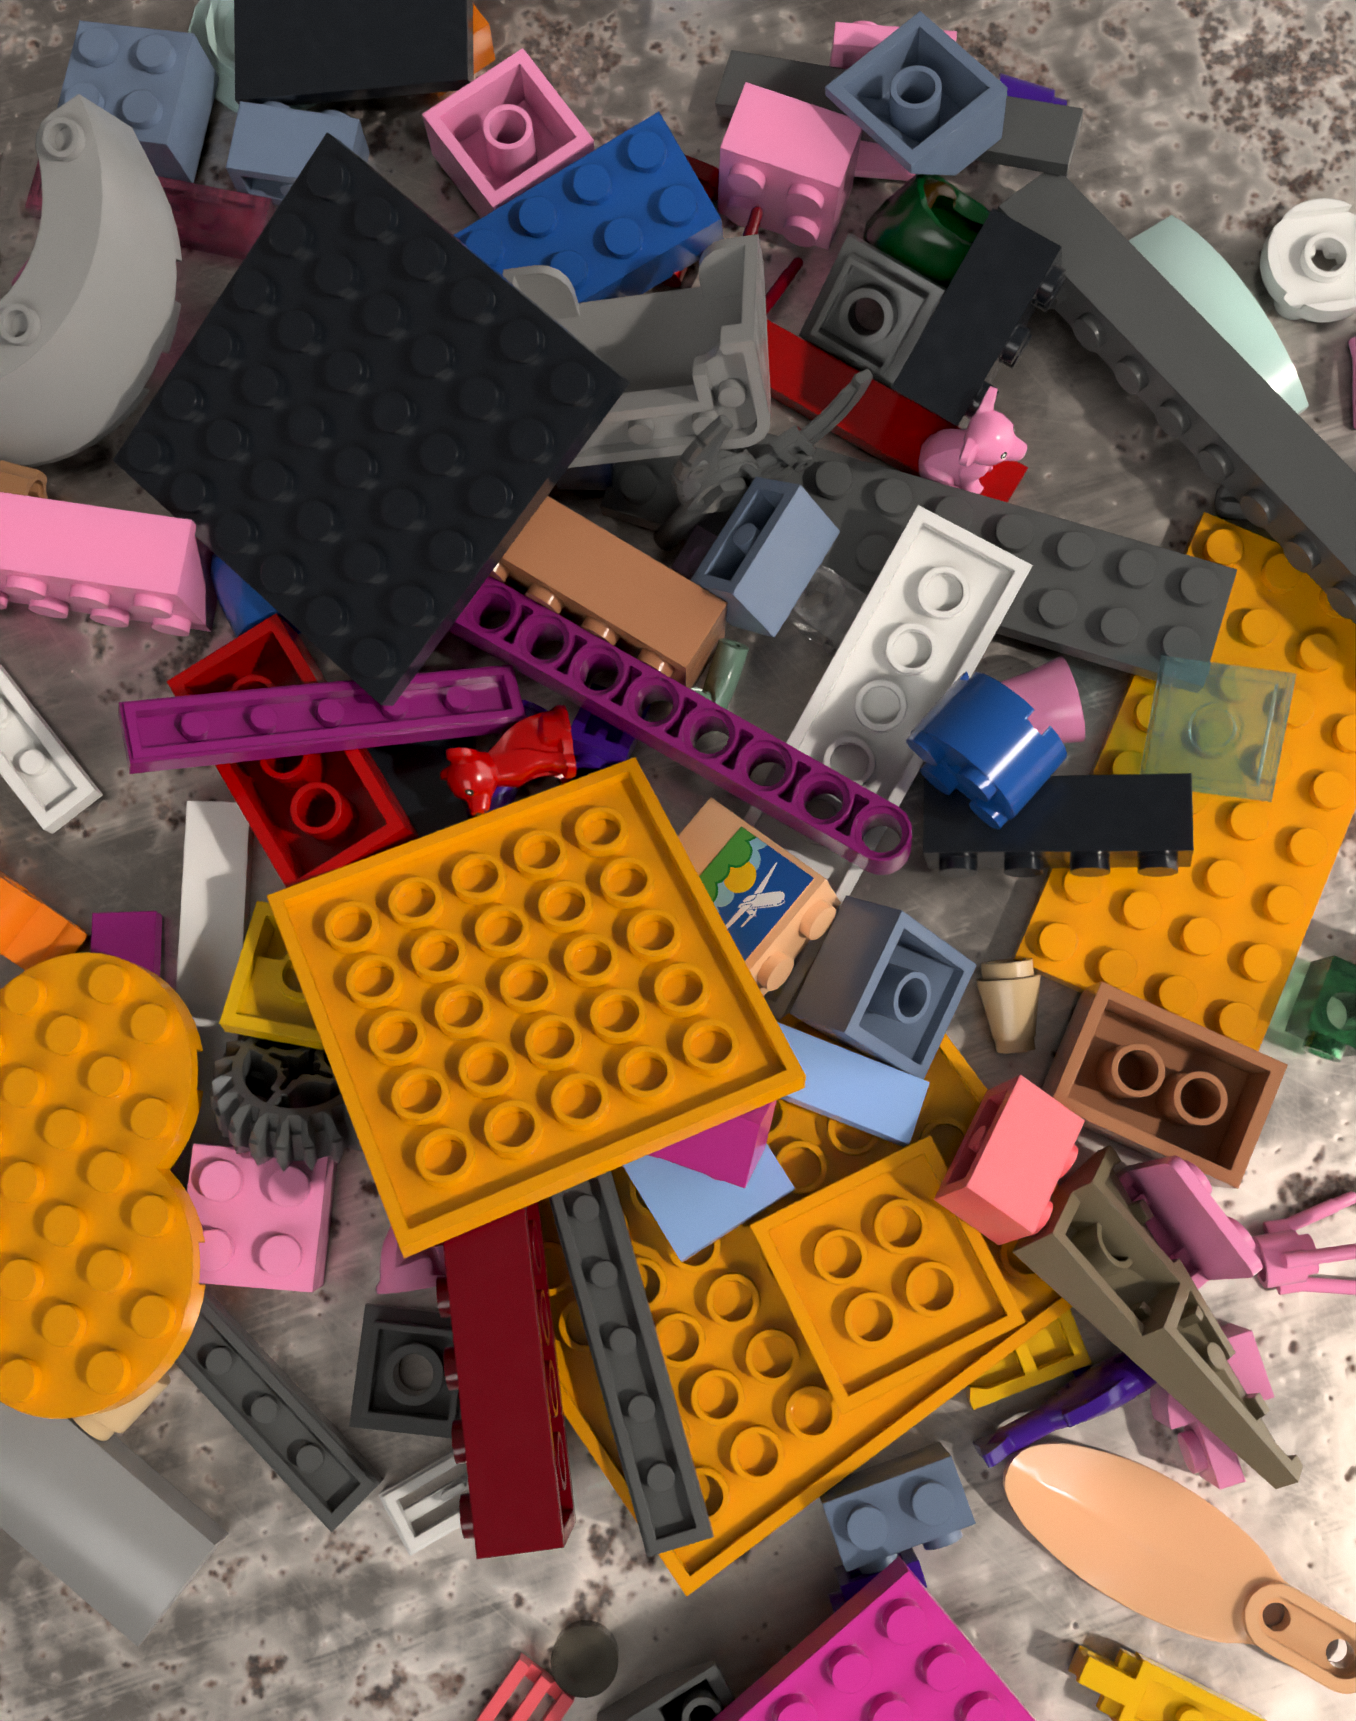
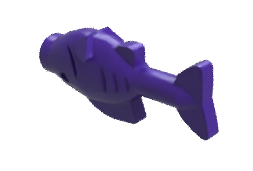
(1087, 1396)

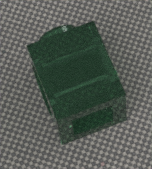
(1309, 1015)

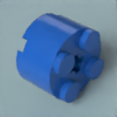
(986, 747)

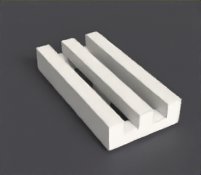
(402, 1517)

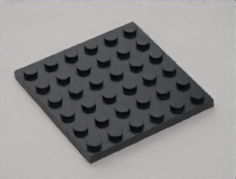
(367, 420)

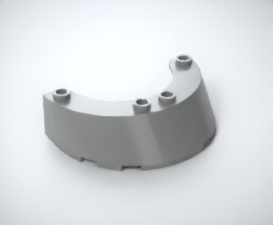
(94, 294)

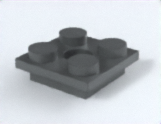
(901, 291)
(380, 1396)

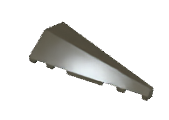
(1148, 1306)

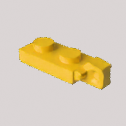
(1148, 1691)

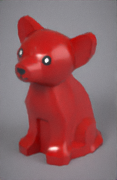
(526, 751)

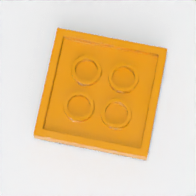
(885, 1276)

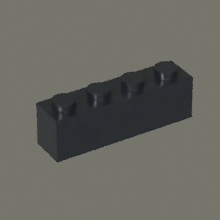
(1070, 824)

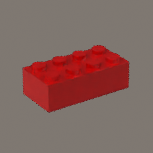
(303, 808)

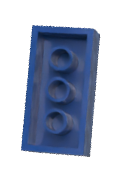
(608, 219)

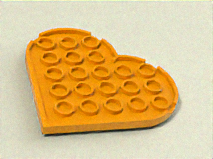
(89, 1213)

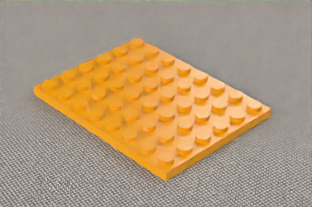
(735, 1356)

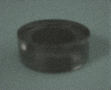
(584, 1658)

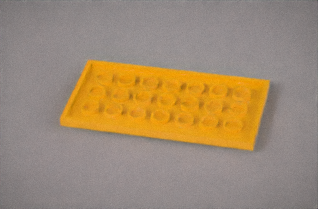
(1231, 924)

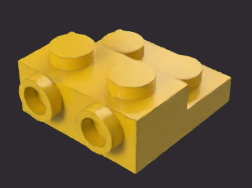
(265, 990)

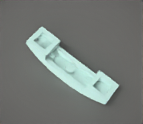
(1222, 300)

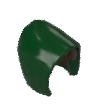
(927, 226)

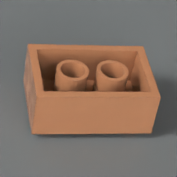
(1163, 1083)

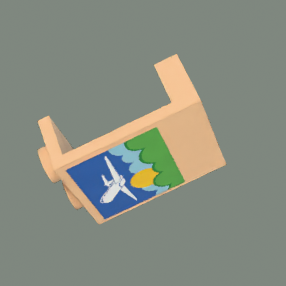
(760, 891)

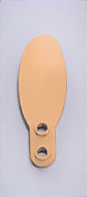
(1170, 1556)

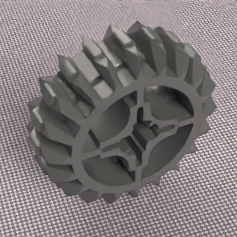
(303, 1105)

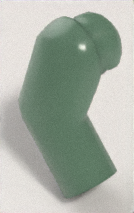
(724, 672)

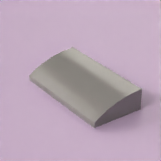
(100, 1519)

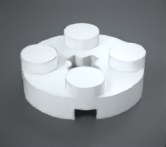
(1287, 266)

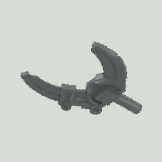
(717, 479)

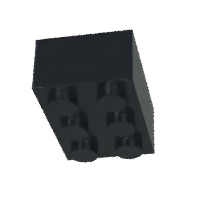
(982, 319)

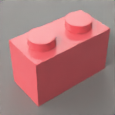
(1011, 1161)

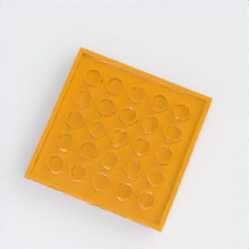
(529, 1003)

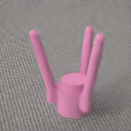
(1292, 1257)

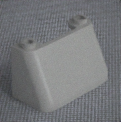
(681, 349)

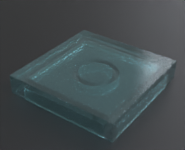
(1219, 726)

